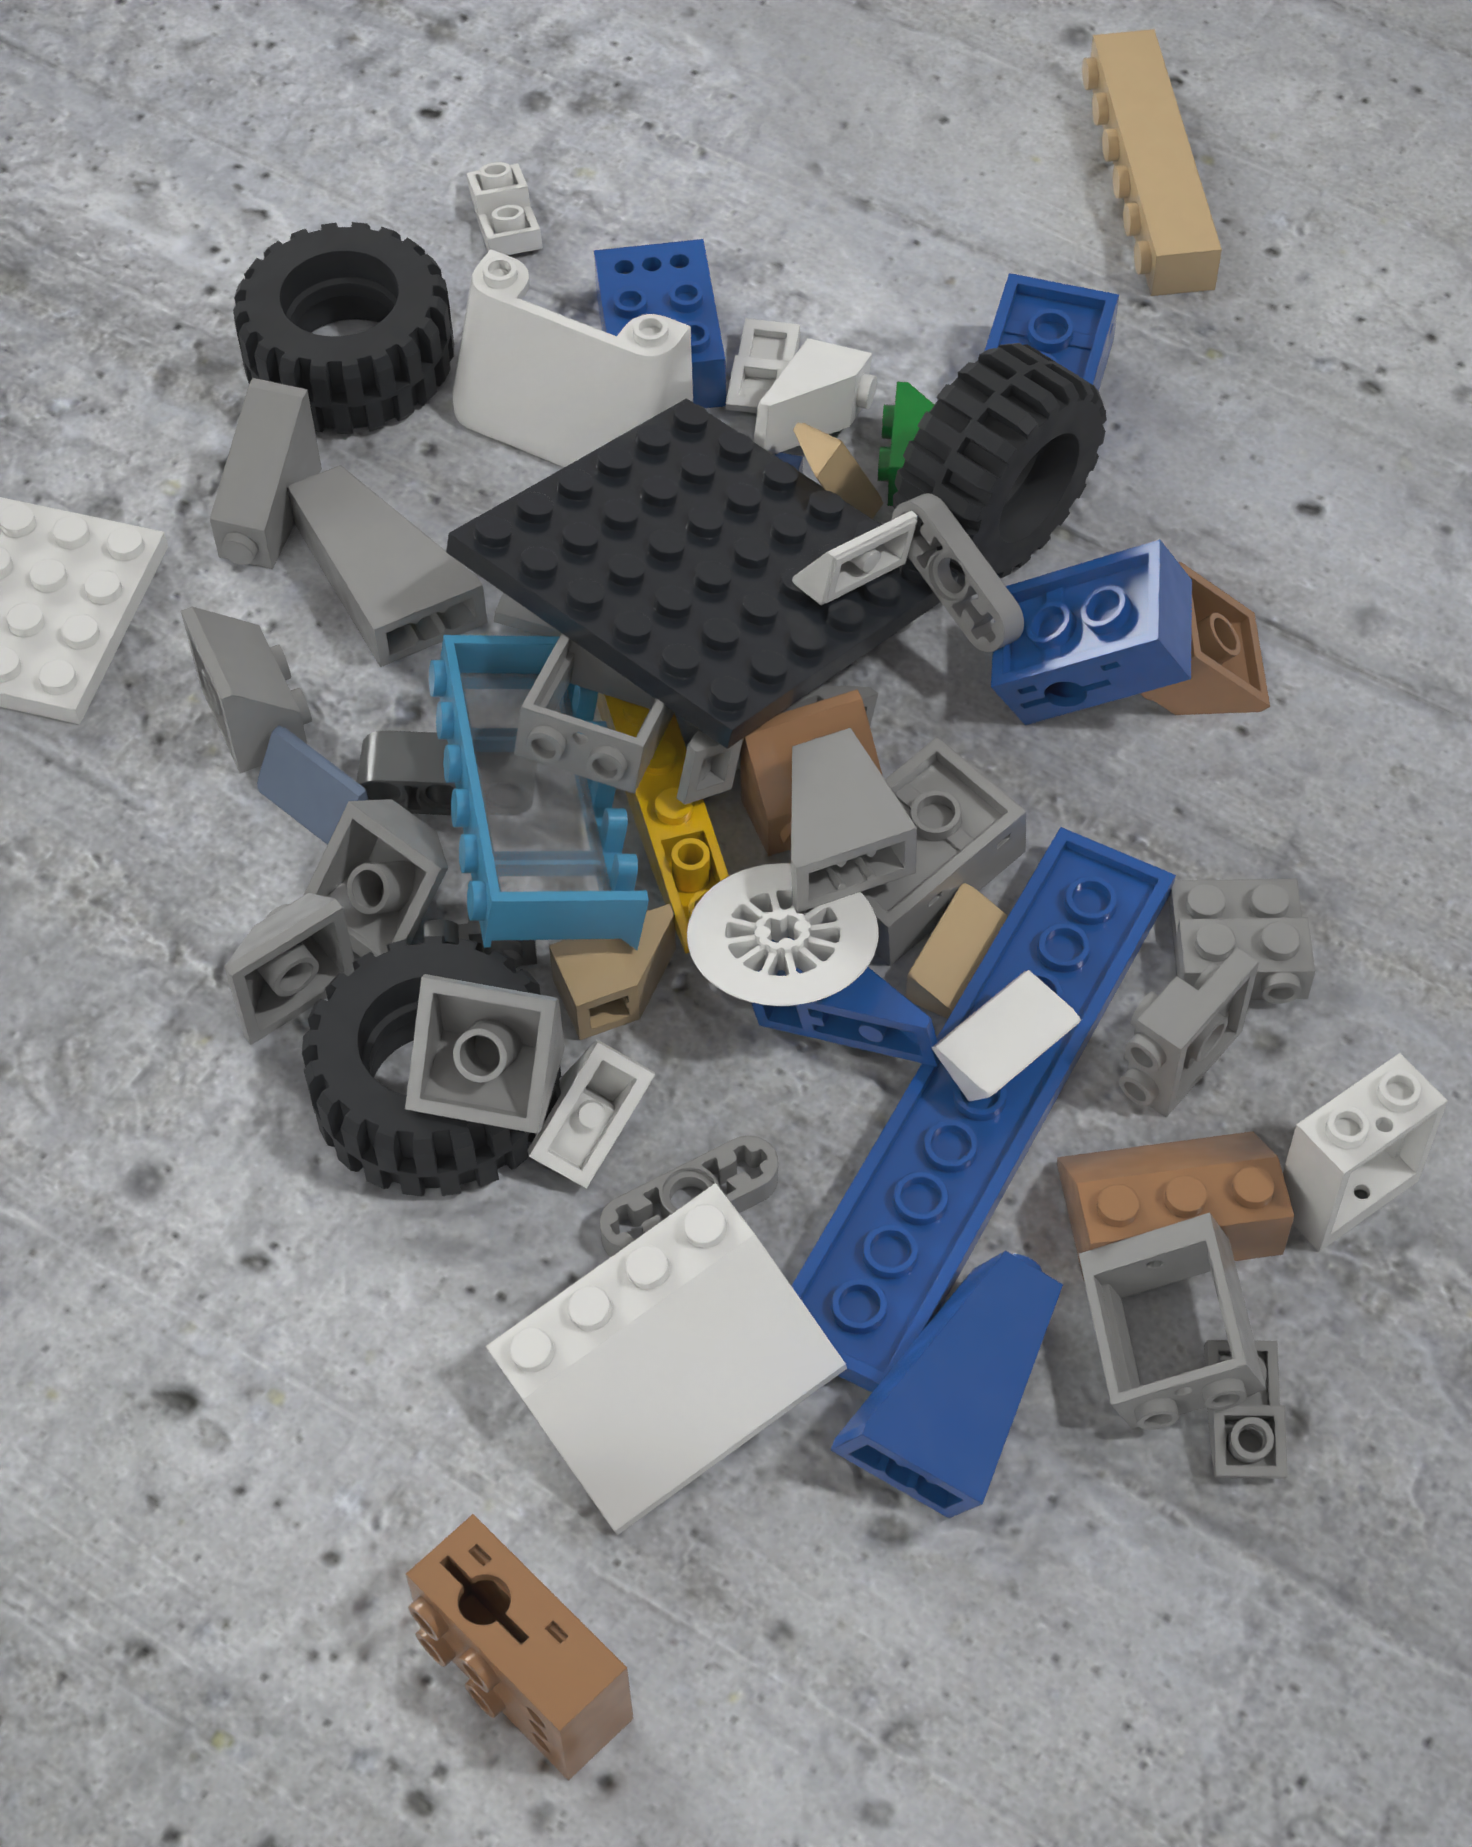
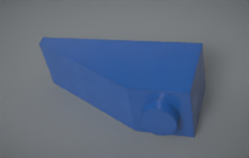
(861, 1016)

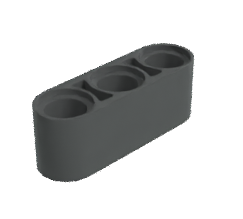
(407, 770)

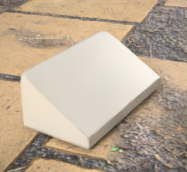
(858, 560)
(1004, 1036)

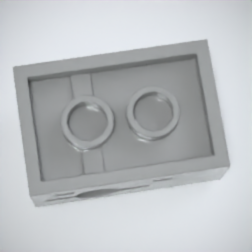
(963, 836)

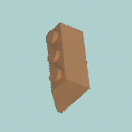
(1161, 1184)

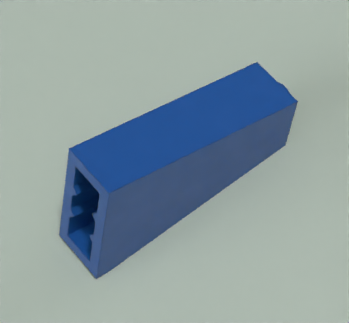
(956, 1390)

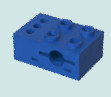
(672, 283)
(1060, 321)
(1097, 634)

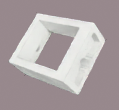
(1363, 1140)

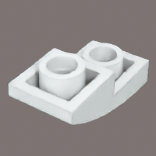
(504, 209)

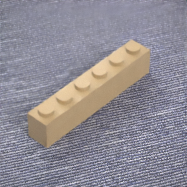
(1152, 163)

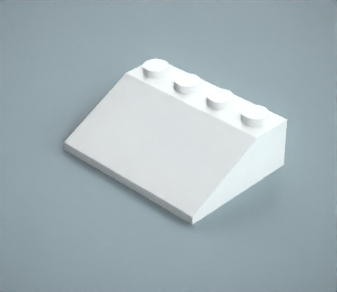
(666, 1358)

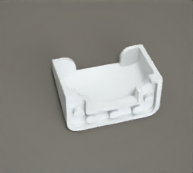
(555, 380)

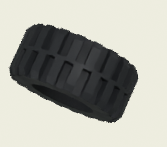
(343, 277)
(1006, 451)
(359, 1029)

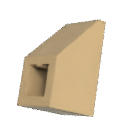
(607, 979)

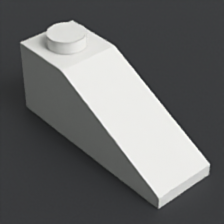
(818, 387)

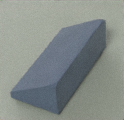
(306, 784)

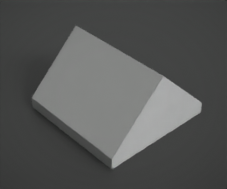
(484, 1053)

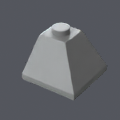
(382, 873)
(288, 963)

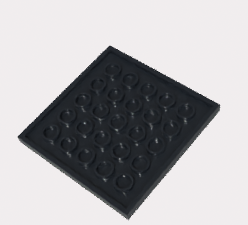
(681, 565)

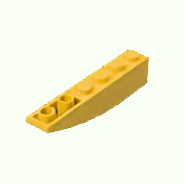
(674, 835)

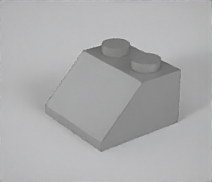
(243, 684)

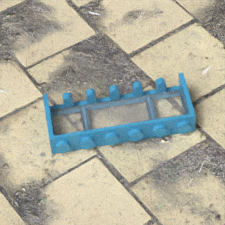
(533, 836)

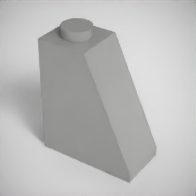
(268, 452)
(844, 823)

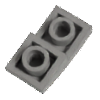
(1250, 1436)

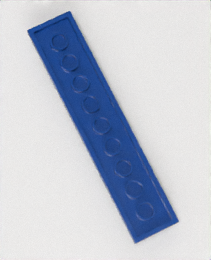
(950, 1159)

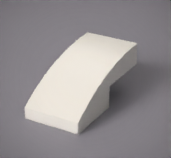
(762, 357)

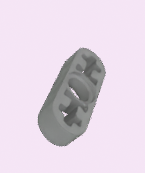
(993, 598)
(723, 1160)

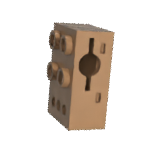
(518, 1647)

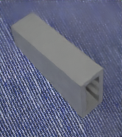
(383, 567)

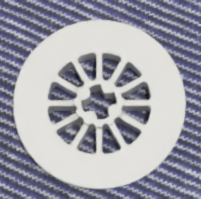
(733, 938)

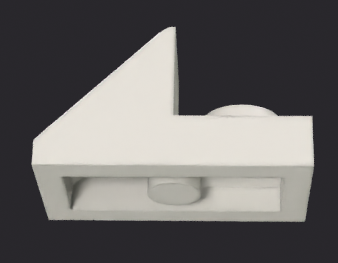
(590, 1113)

